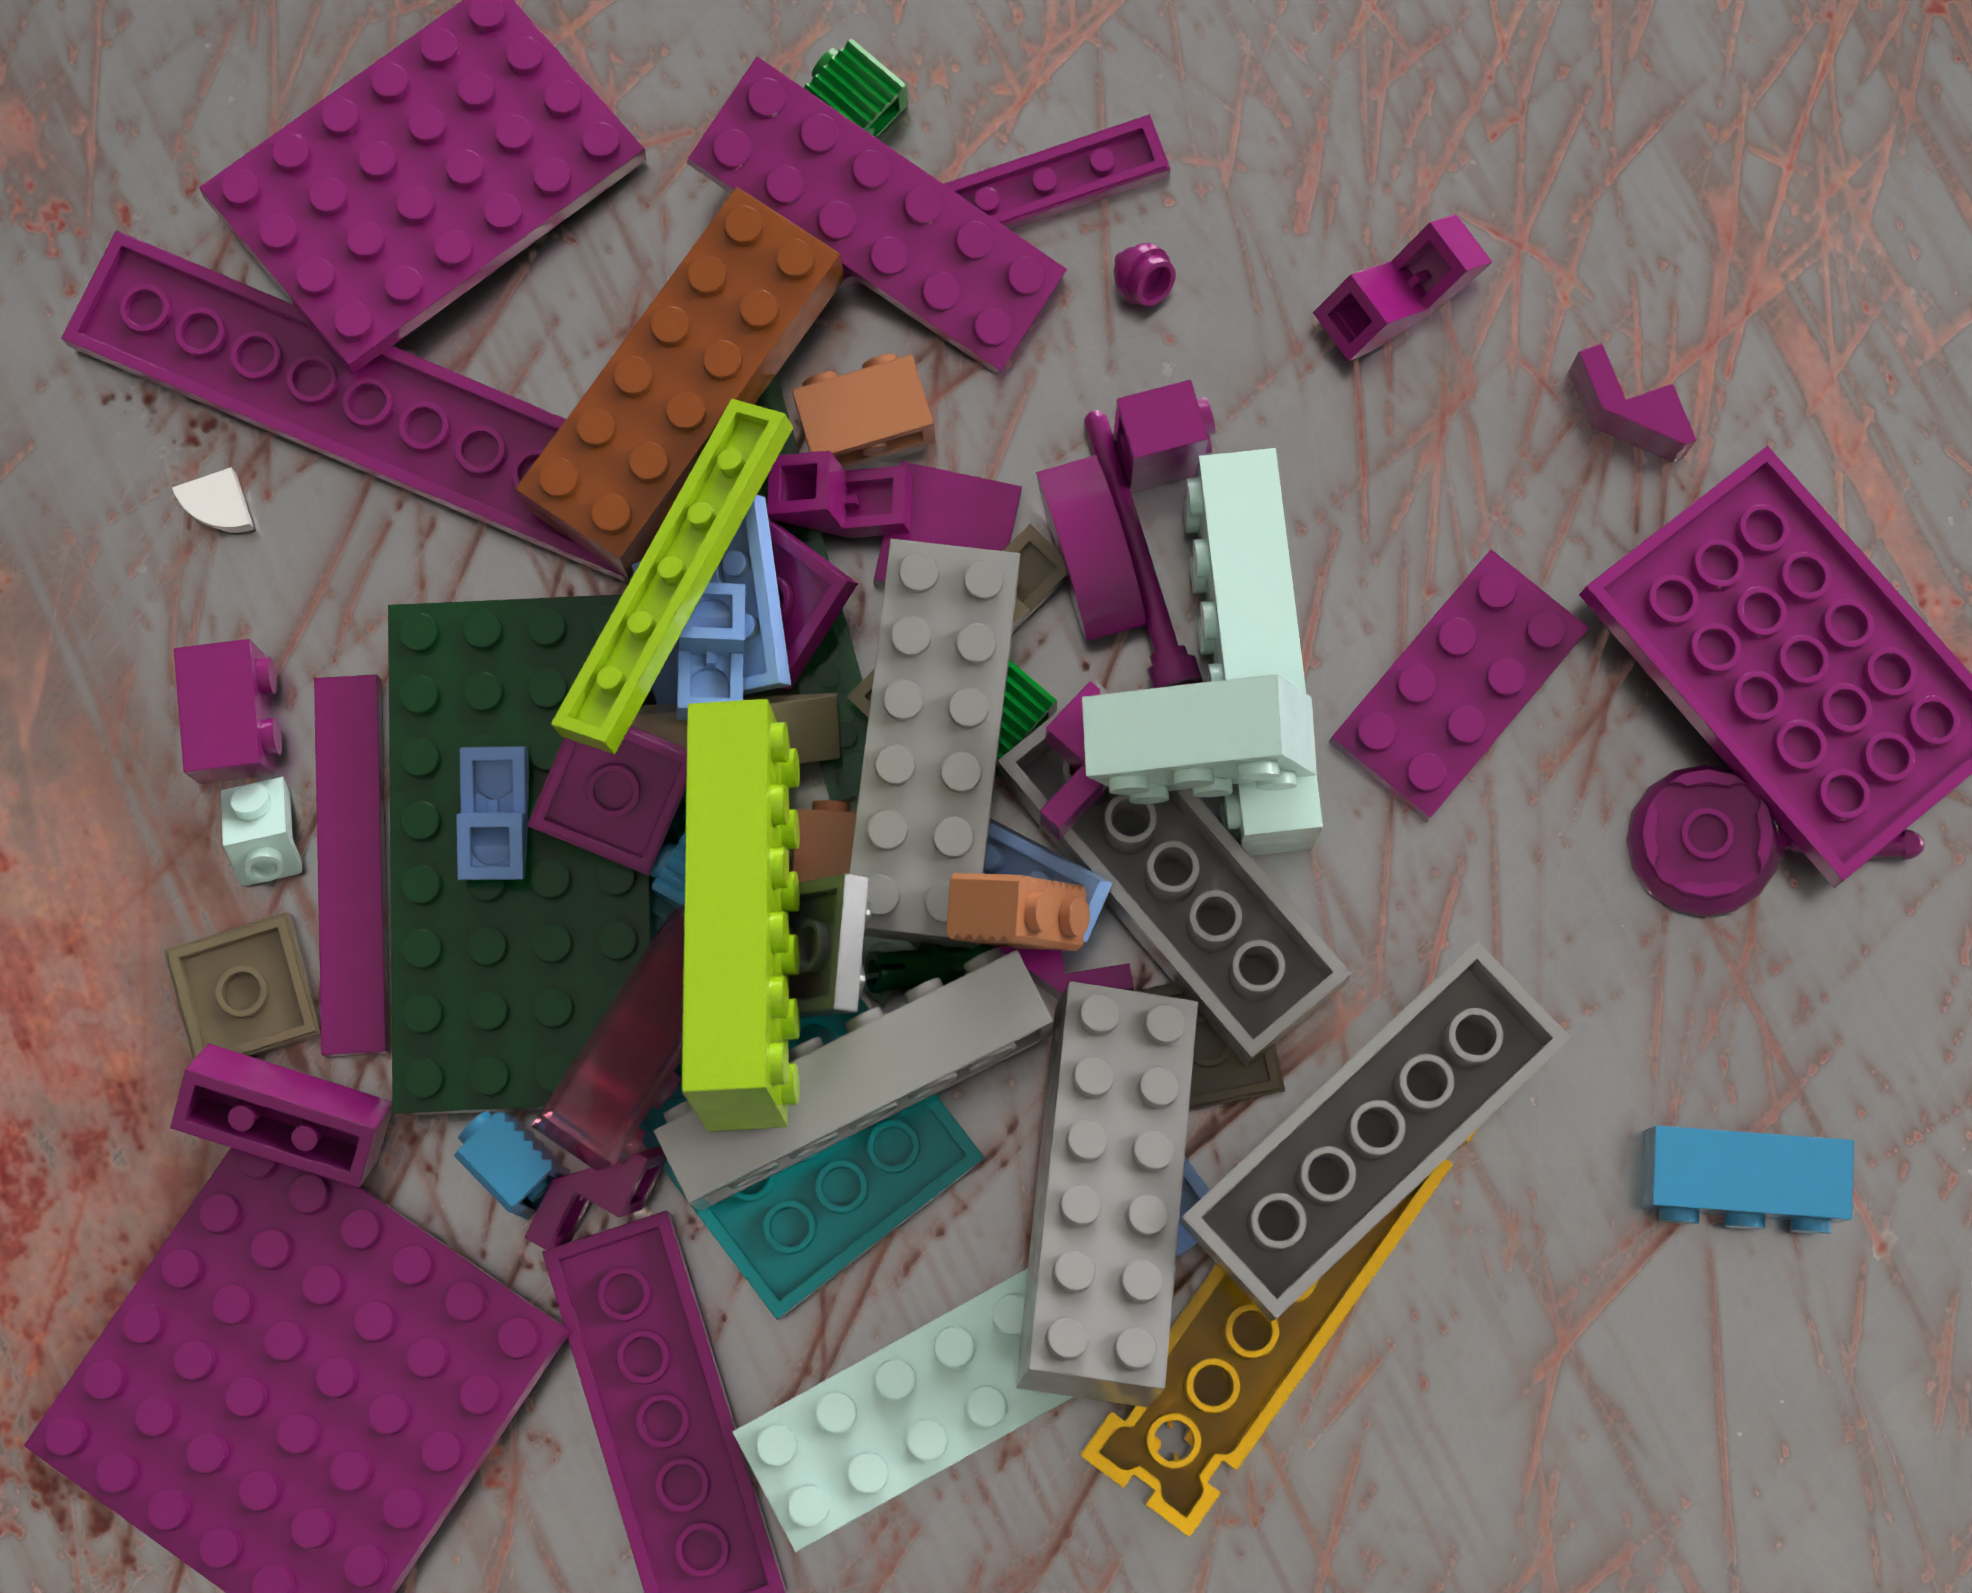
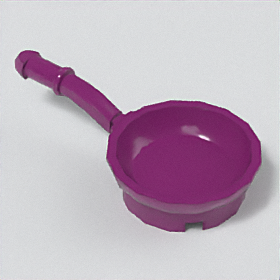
(1711, 844)

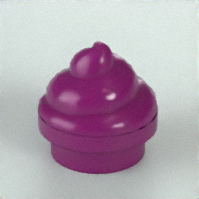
(1143, 274)

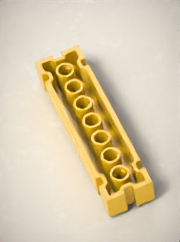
(1236, 1371)

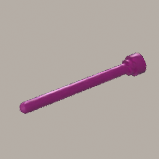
(1169, 661)

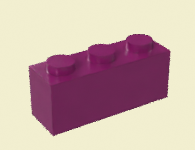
(281, 1115)

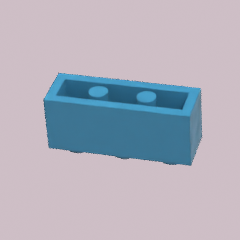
(1747, 1178)

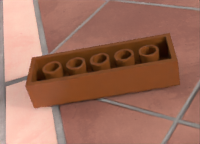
(704, 339)

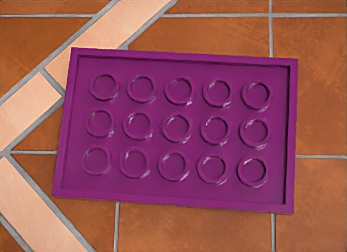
(422, 176)
(1795, 663)

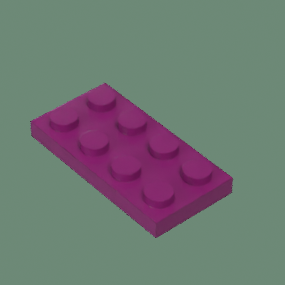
(1458, 685)

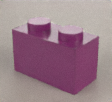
(1162, 434)
(226, 711)

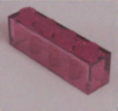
(625, 1060)

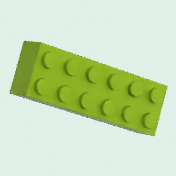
(739, 917)

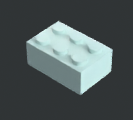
(1200, 738)

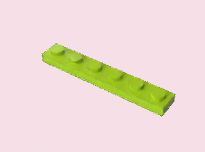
(672, 576)

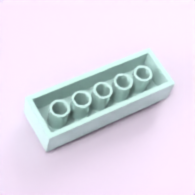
(1249, 623)
(895, 1417)

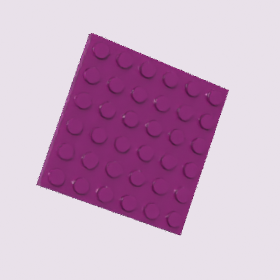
(296, 1386)

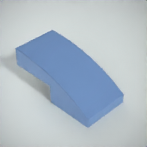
(712, 649)
(493, 813)

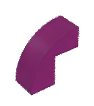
(1398, 294)
(1092, 547)

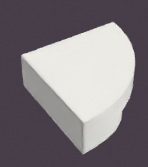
(216, 501)

